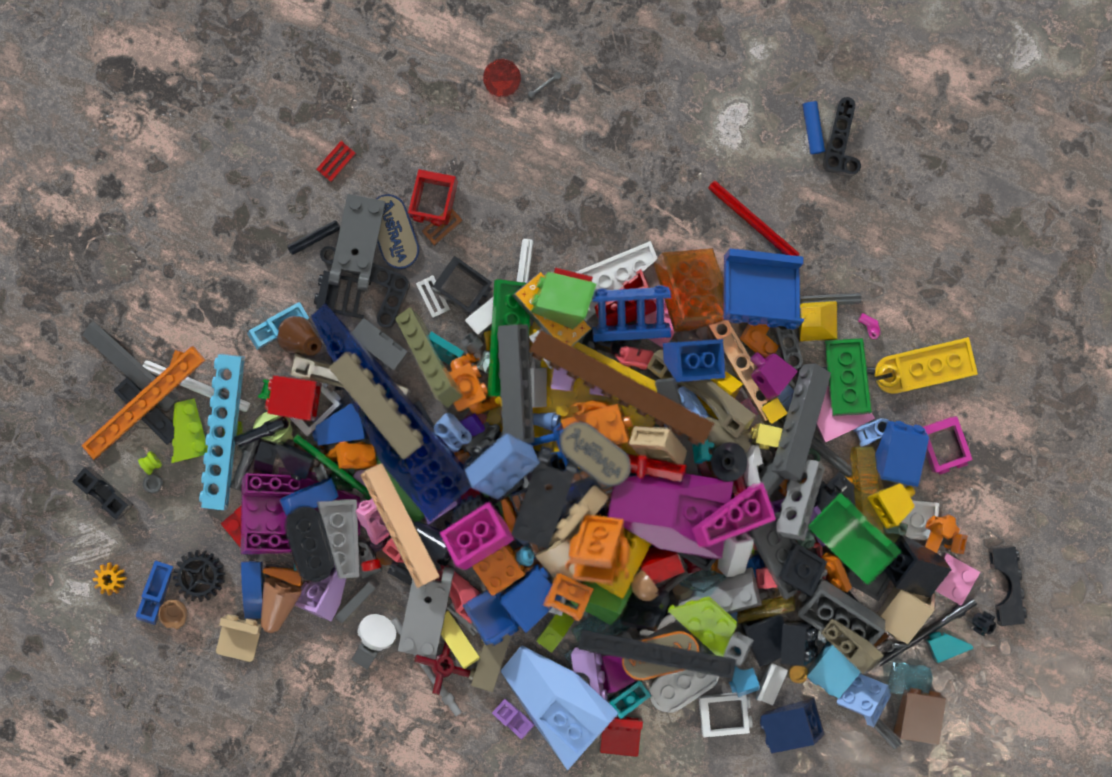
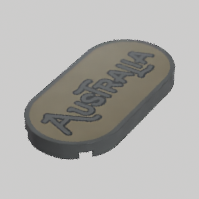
(594, 454)

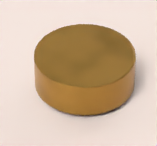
(798, 673)

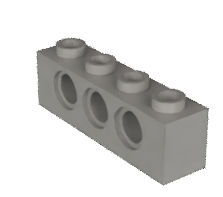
(809, 490)

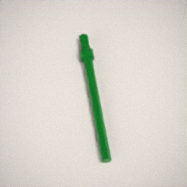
(332, 466)

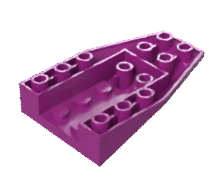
(668, 510)
(263, 514)

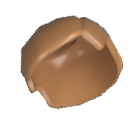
(644, 587)
(173, 614)

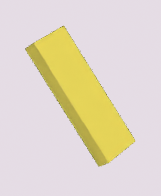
(458, 642)

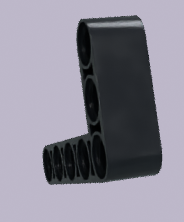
(390, 283)

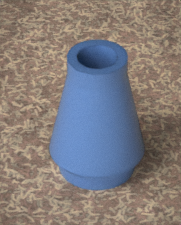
(547, 420)

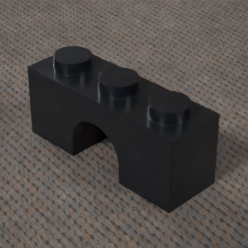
(95, 485)

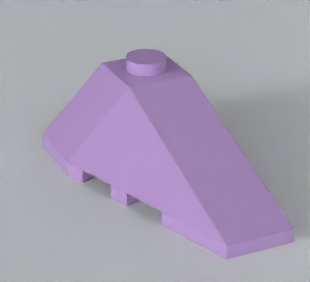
(322, 597)

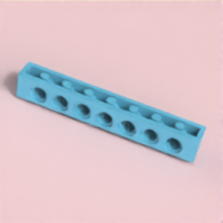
(235, 364)

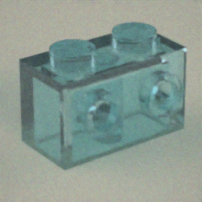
(905, 676)

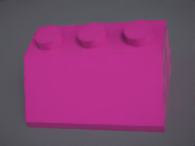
(476, 536)

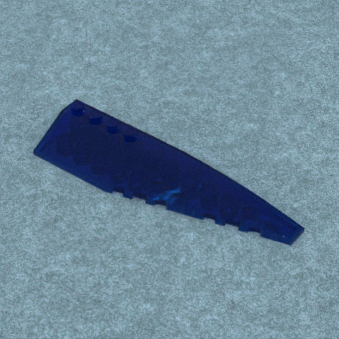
(430, 474)

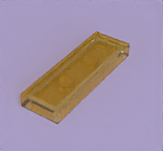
(768, 608)

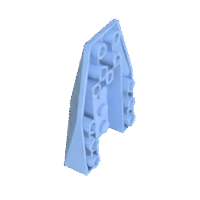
(558, 703)

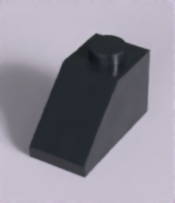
(266, 458)

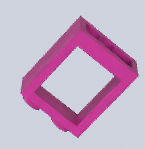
(960, 462)

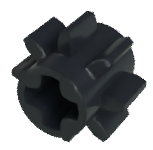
(984, 623)

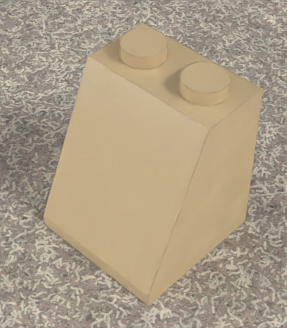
(905, 613)

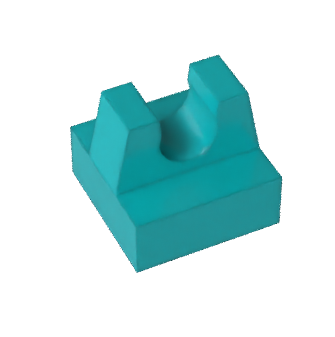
(701, 452)

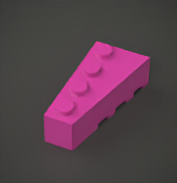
(737, 516)

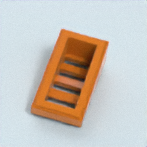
(509, 513)
(284, 574)

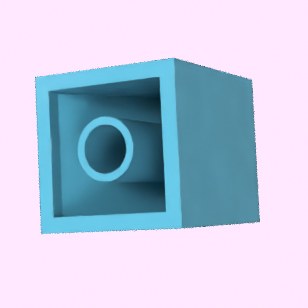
(832, 671)

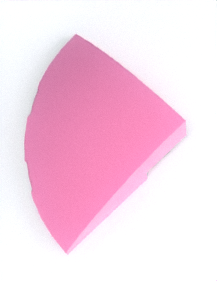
(835, 426)

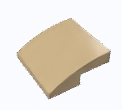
(555, 558)

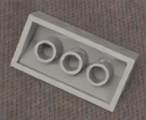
(733, 593)

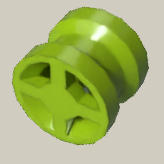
(149, 463)

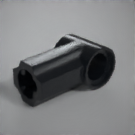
(607, 346)

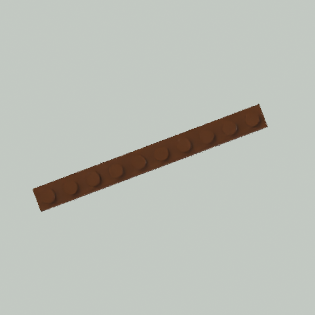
(622, 387)

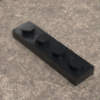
(154, 419)

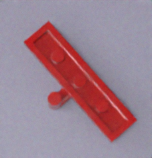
(656, 468)

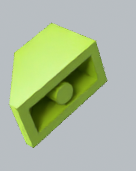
(555, 631)

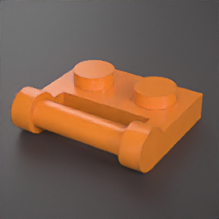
(570, 590)

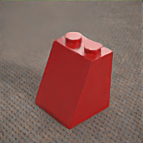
(293, 398)
(661, 564)

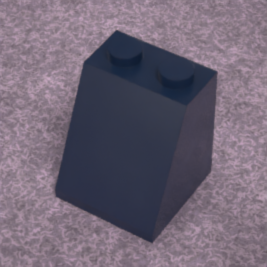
(792, 726)

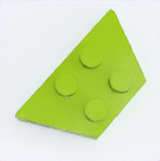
(706, 622)

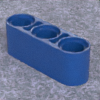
(310, 495)

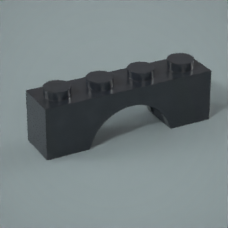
(1010, 609)

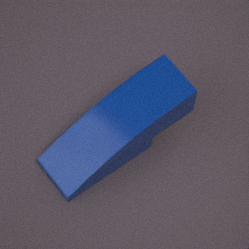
(252, 588)
(154, 592)

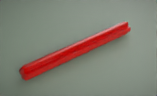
(752, 219)

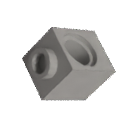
(742, 642)

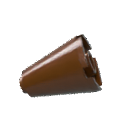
(298, 336)

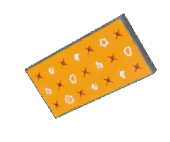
(563, 333)

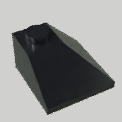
(295, 460)

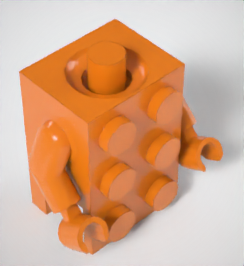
(468, 382)
(606, 419)
(599, 550)

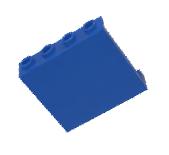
(762, 288)

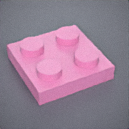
(958, 581)

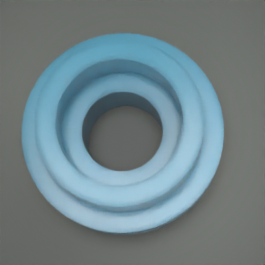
(525, 556)

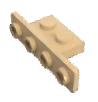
(588, 505)

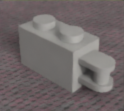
(538, 383)

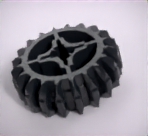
(191, 571)

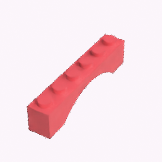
(460, 591)

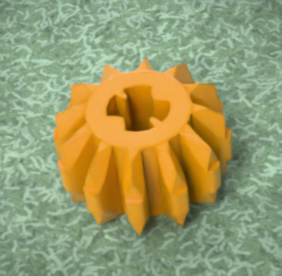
(116, 577)

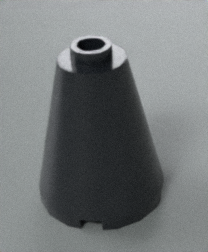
(433, 544)

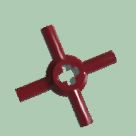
(438, 670)

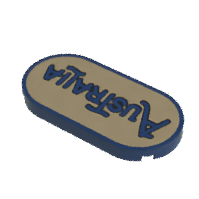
(396, 235)

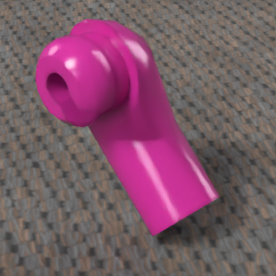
(872, 325)

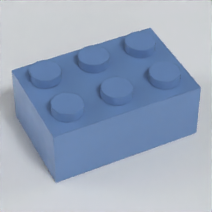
(502, 466)

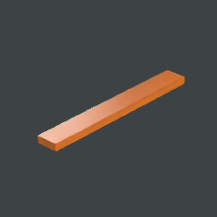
(143, 402)

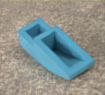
(268, 331)

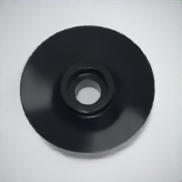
(736, 461)

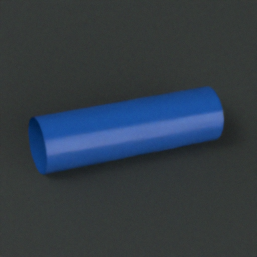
(813, 127)

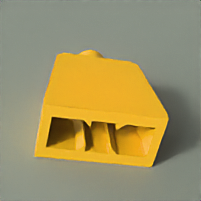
(893, 504)

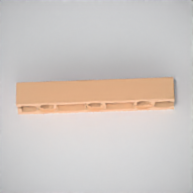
(732, 351)
(399, 525)

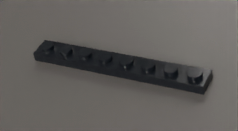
(657, 654)

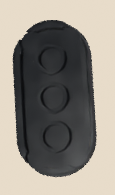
(309, 543)

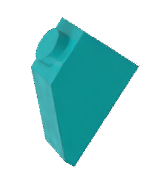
(946, 646)

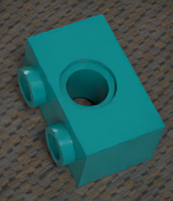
(629, 698)

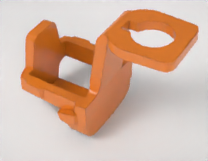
(940, 528)

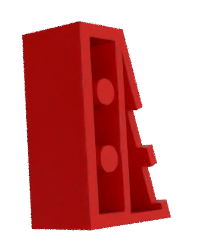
(637, 282)

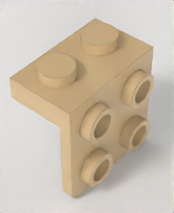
(238, 637)

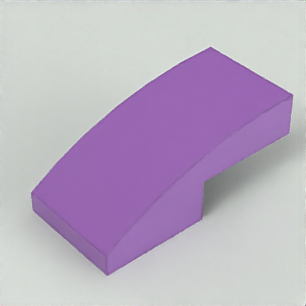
(513, 718)

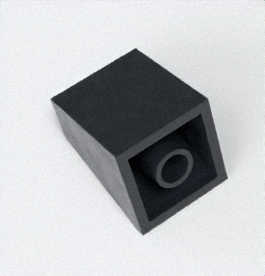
(917, 568)
(767, 638)

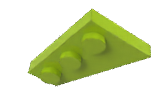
(188, 432)

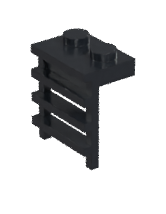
(329, 293)

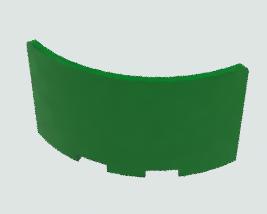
(854, 539)

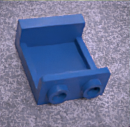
(490, 617)

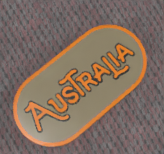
(643, 670)

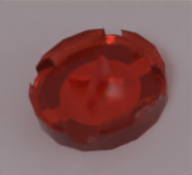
(502, 78)

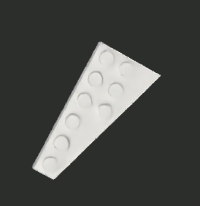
(616, 270)

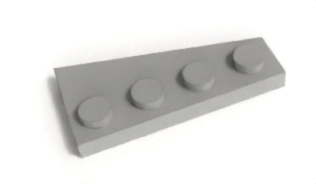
(342, 532)

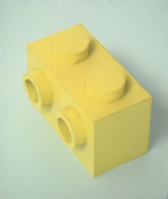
(766, 436)

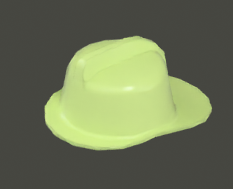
(282, 435)

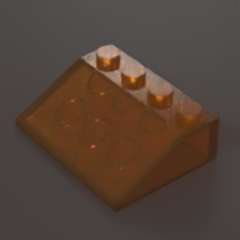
(694, 288)

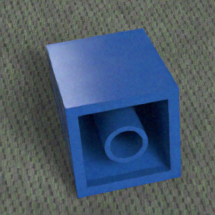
(340, 427)
(902, 453)
(526, 597)

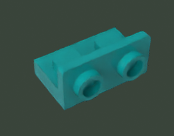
(445, 350)

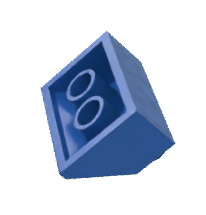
(695, 359)

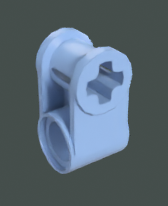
(451, 430)
(870, 430)

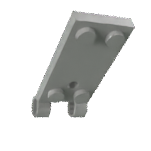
(425, 620)

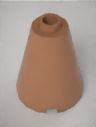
(277, 603)

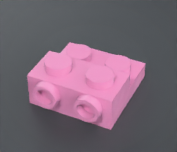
(372, 521)

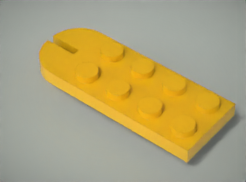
(926, 366)

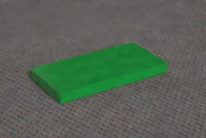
(848, 377)

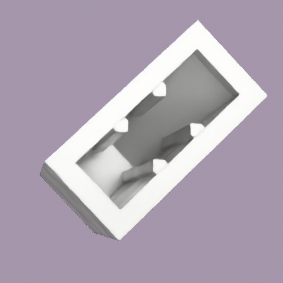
(481, 318)
(735, 555)

